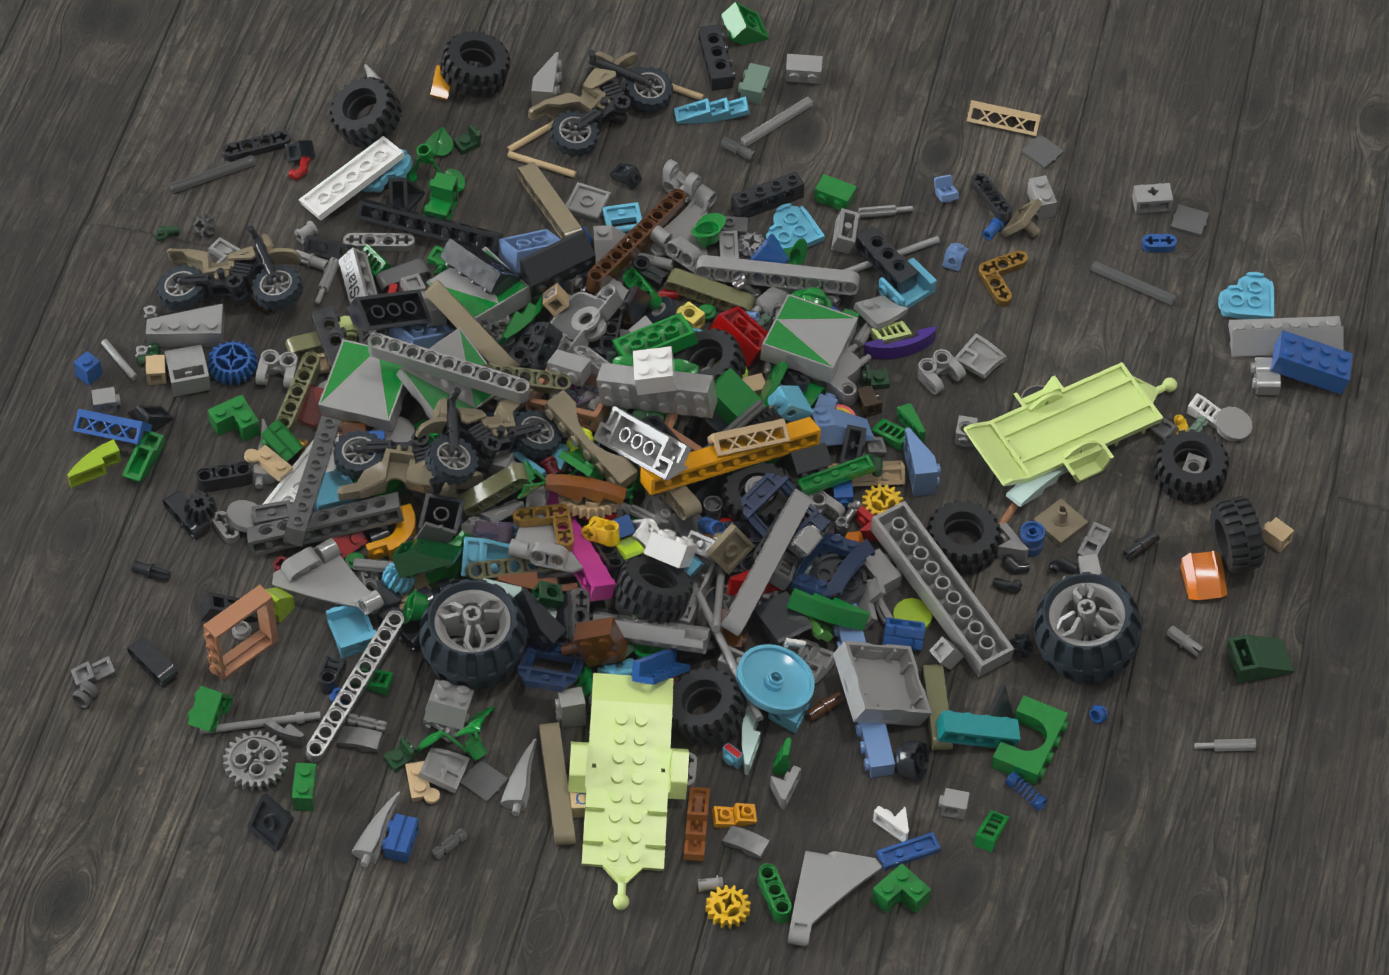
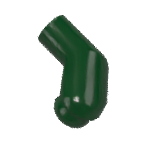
(165, 231)
(154, 350)
(878, 463)

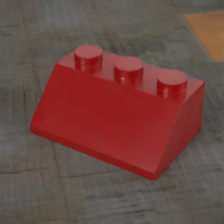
(745, 330)

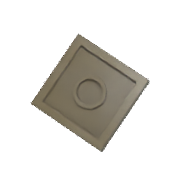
(1022, 219)
(1061, 522)
(729, 548)

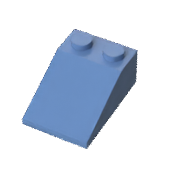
(519, 246)
(421, 334)
(834, 424)
(920, 465)

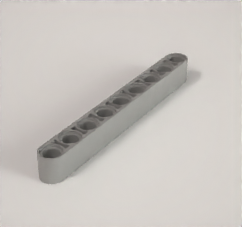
(778, 274)
(457, 370)
(766, 562)
(350, 694)

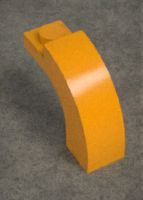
(389, 545)

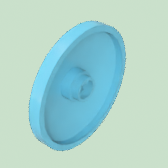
(775, 679)

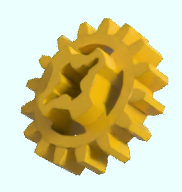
(881, 499)
(720, 901)

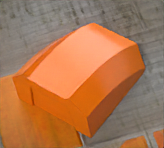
(1203, 575)

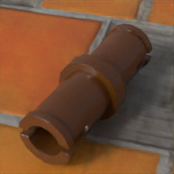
(824, 706)

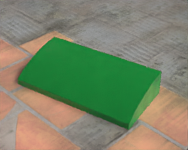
(669, 332)

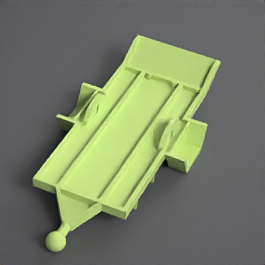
(1076, 419)
(627, 777)

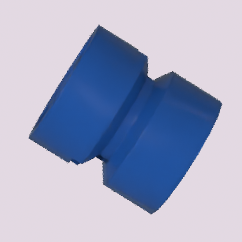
(1033, 535)

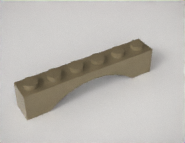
(614, 468)

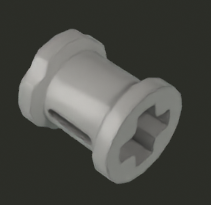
(308, 229)

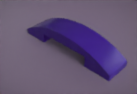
(901, 348)

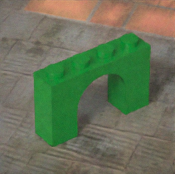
(1031, 764)

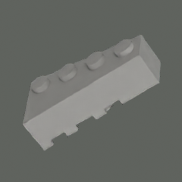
(188, 328)

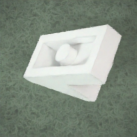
(895, 825)

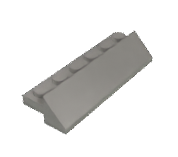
(1257, 336)
(643, 444)
(673, 635)

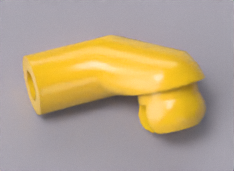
(1181, 423)

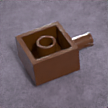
(597, 642)

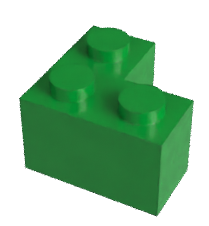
(443, 196)
(234, 415)
(208, 708)
(903, 887)

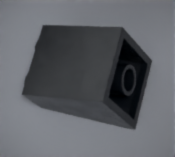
(443, 511)
(777, 621)

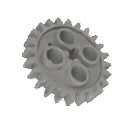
(255, 760)

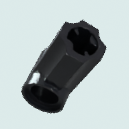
(650, 272)

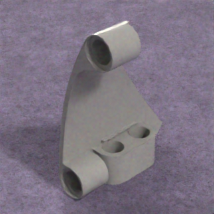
(677, 235)
(539, 542)
(326, 577)
(823, 884)

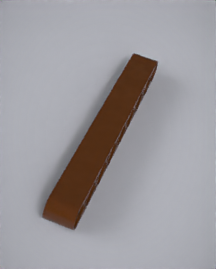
(635, 241)

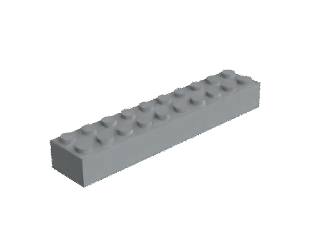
(941, 589)

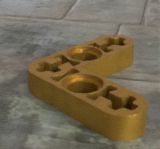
(996, 273)
(556, 519)

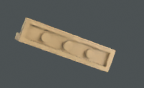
(1006, 111)
(752, 430)
(892, 474)

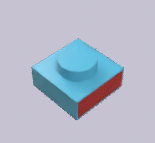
(732, 756)

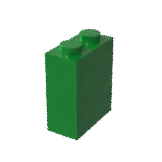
(733, 396)

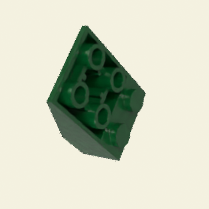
(424, 556)
(1257, 657)

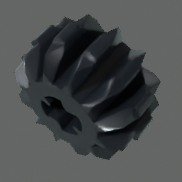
(200, 508)

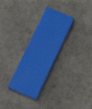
(908, 851)

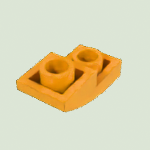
(439, 87)
(738, 815)

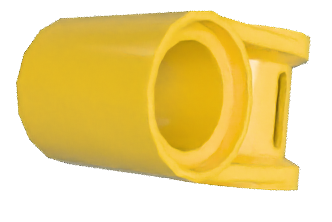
(603, 531)

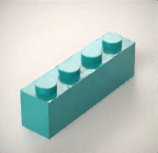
(977, 729)

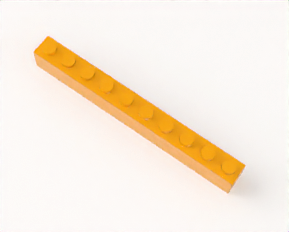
(706, 464)

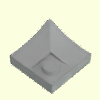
(880, 311)
(980, 356)
(444, 768)

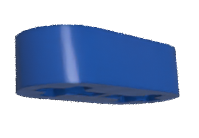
(1159, 243)

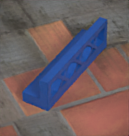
(113, 421)
(658, 667)

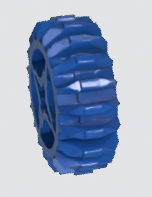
(232, 363)

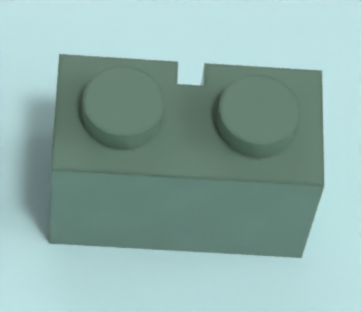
(754, 82)

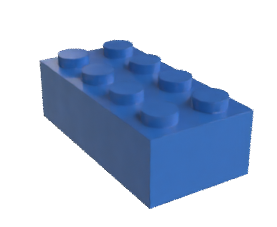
(1311, 362)

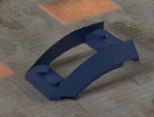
(764, 491)
(855, 554)
(549, 679)

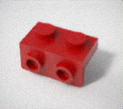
(350, 542)

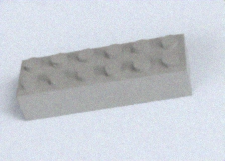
(693, 395)

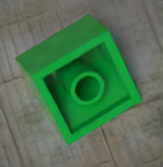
(744, 25)

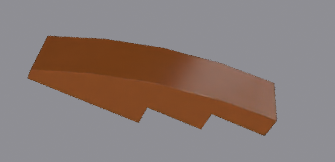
(579, 486)
(530, 580)
(696, 824)

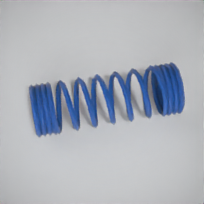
(711, 527)
(1039, 802)

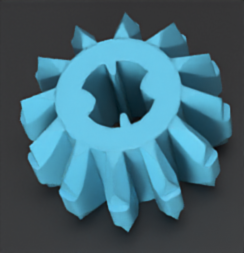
(394, 582)

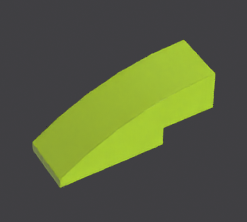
(94, 464)
(629, 547)

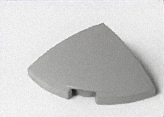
(818, 659)

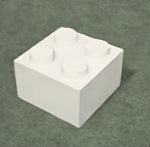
(654, 370)
(670, 548)

